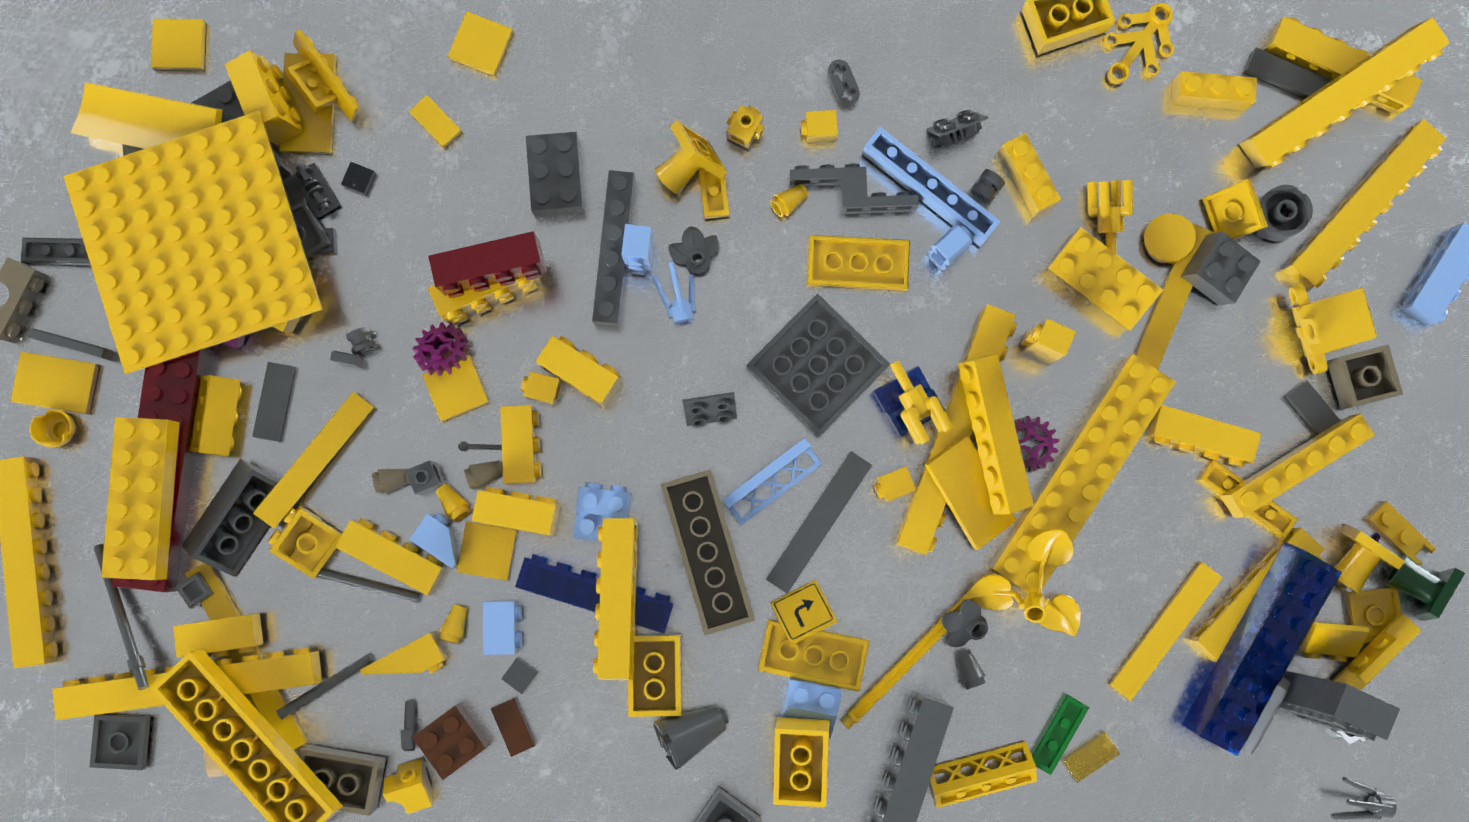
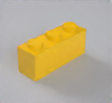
(1213, 91)
(1029, 175)
(1047, 341)
(215, 415)
(520, 444)
(219, 635)

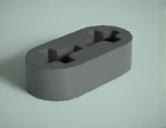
(838, 85)

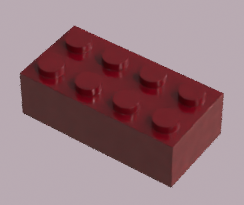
(488, 264)

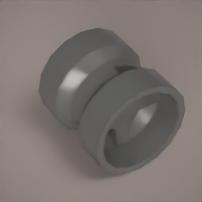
(987, 186)

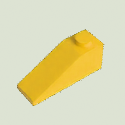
(416, 657)

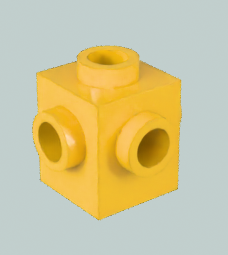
(745, 126)

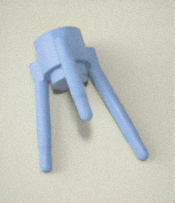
(681, 308)

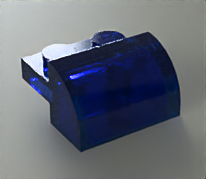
(889, 401)

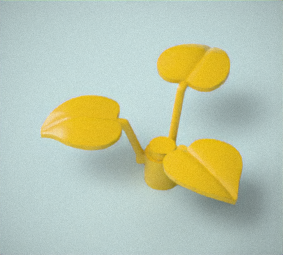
(1058, 614)

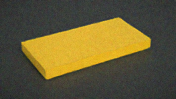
(316, 127)
(858, 263)
(962, 483)
(819, 658)

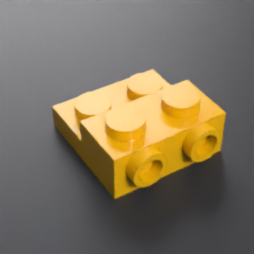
(304, 541)

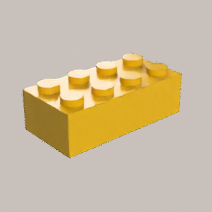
(1104, 278)
(457, 309)

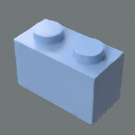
(501, 627)

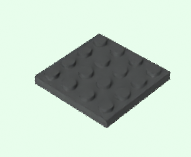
(818, 365)

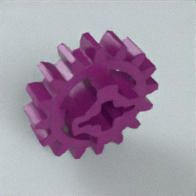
(441, 349)
(1032, 453)

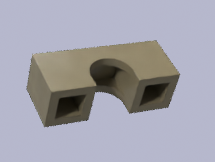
(23, 285)

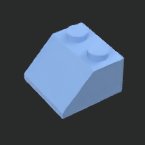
(811, 701)

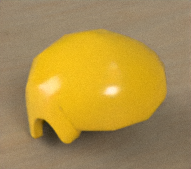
(52, 428)

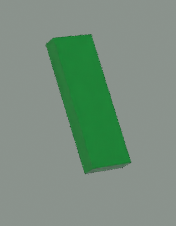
(1058, 733)

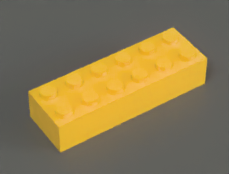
(140, 499)

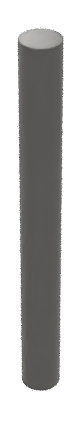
(369, 585)
(324, 686)

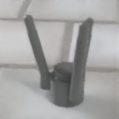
(1378, 804)

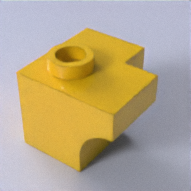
(409, 786)

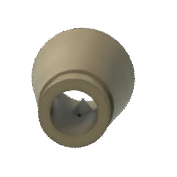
(482, 473)
(389, 479)

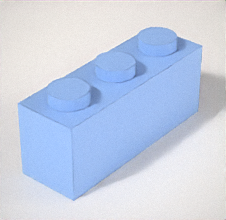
(638, 249)

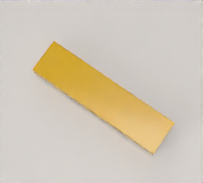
(1269, 516)

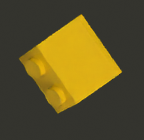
(1333, 640)

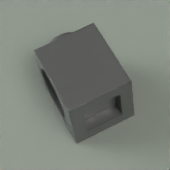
(424, 477)

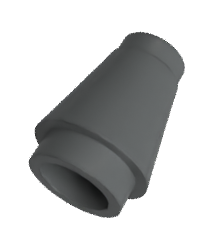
(969, 670)

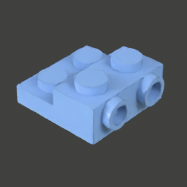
(595, 504)

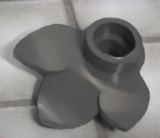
(692, 247)
(965, 624)

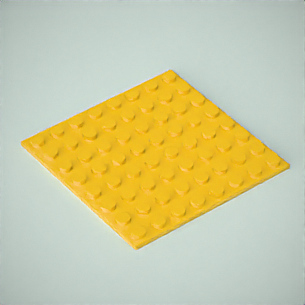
(192, 242)

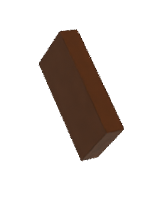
(513, 727)

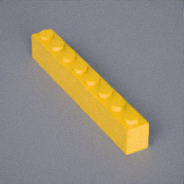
(1364, 204)
(25, 564)

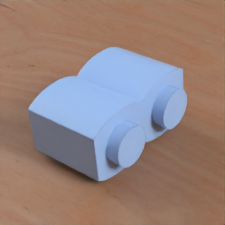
(950, 246)

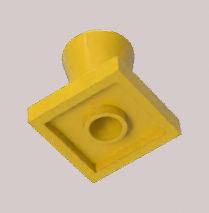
(692, 155)
(1362, 559)

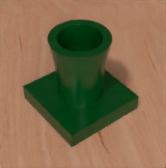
(1421, 584)

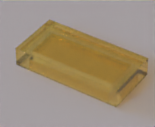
(1090, 756)

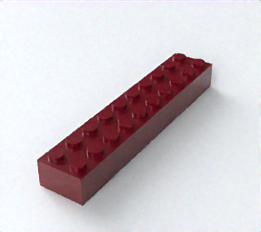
(172, 394)

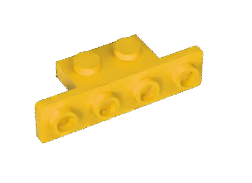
(317, 81)
(1379, 652)

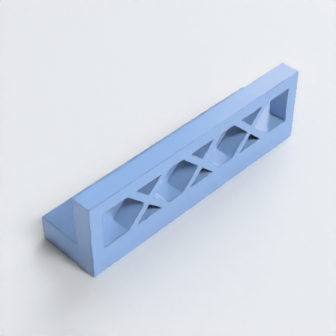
(765, 474)

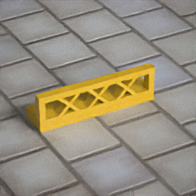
(988, 780)

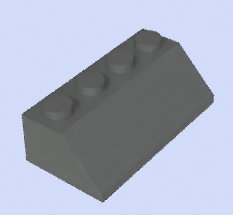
(228, 526)

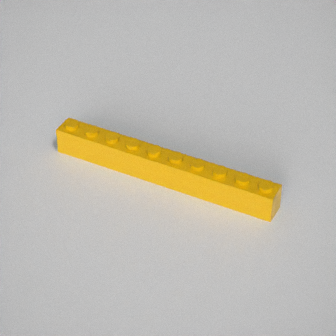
(927, 502)
(248, 675)

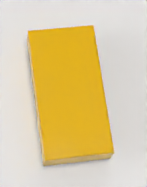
(435, 121)

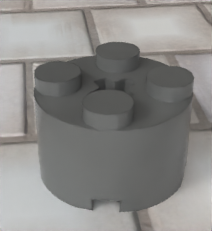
(1296, 212)

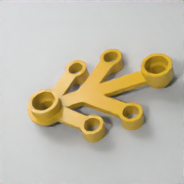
(1142, 40)

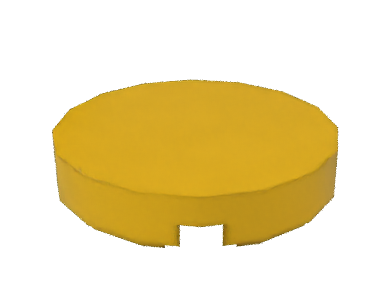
(1169, 238)

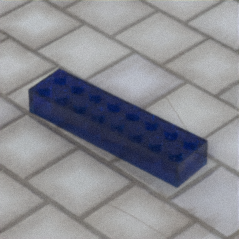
(1261, 648)

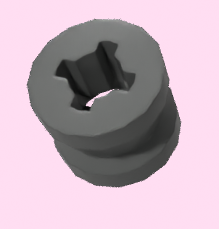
(361, 340)

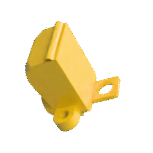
(1330, 323)

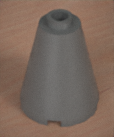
(689, 733)

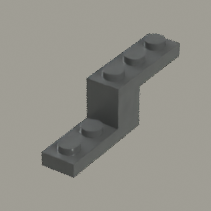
(853, 188)

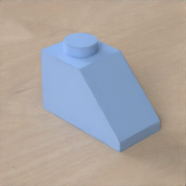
(437, 539)

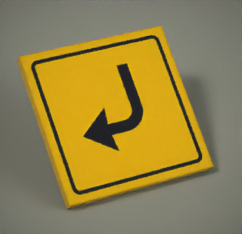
(803, 612)

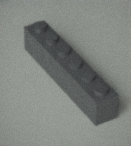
(611, 266)

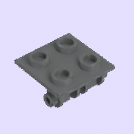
(966, 124)
(311, 186)
(710, 409)

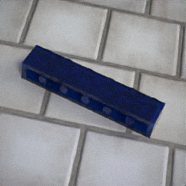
(580, 590)

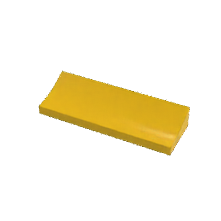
(138, 117)

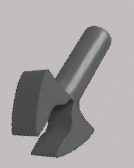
(407, 741)

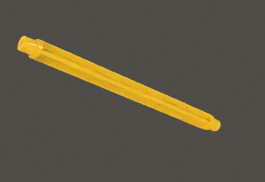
(898, 671)

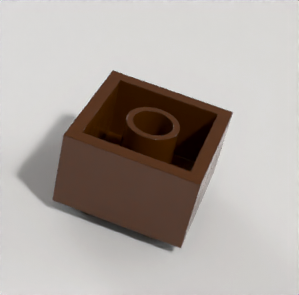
(451, 740)

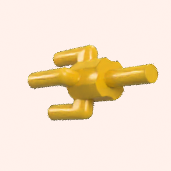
(1110, 213)
(918, 407)

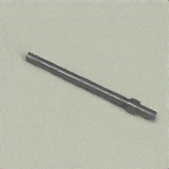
(135, 662)

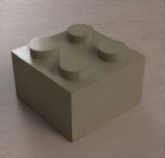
(1364, 377)

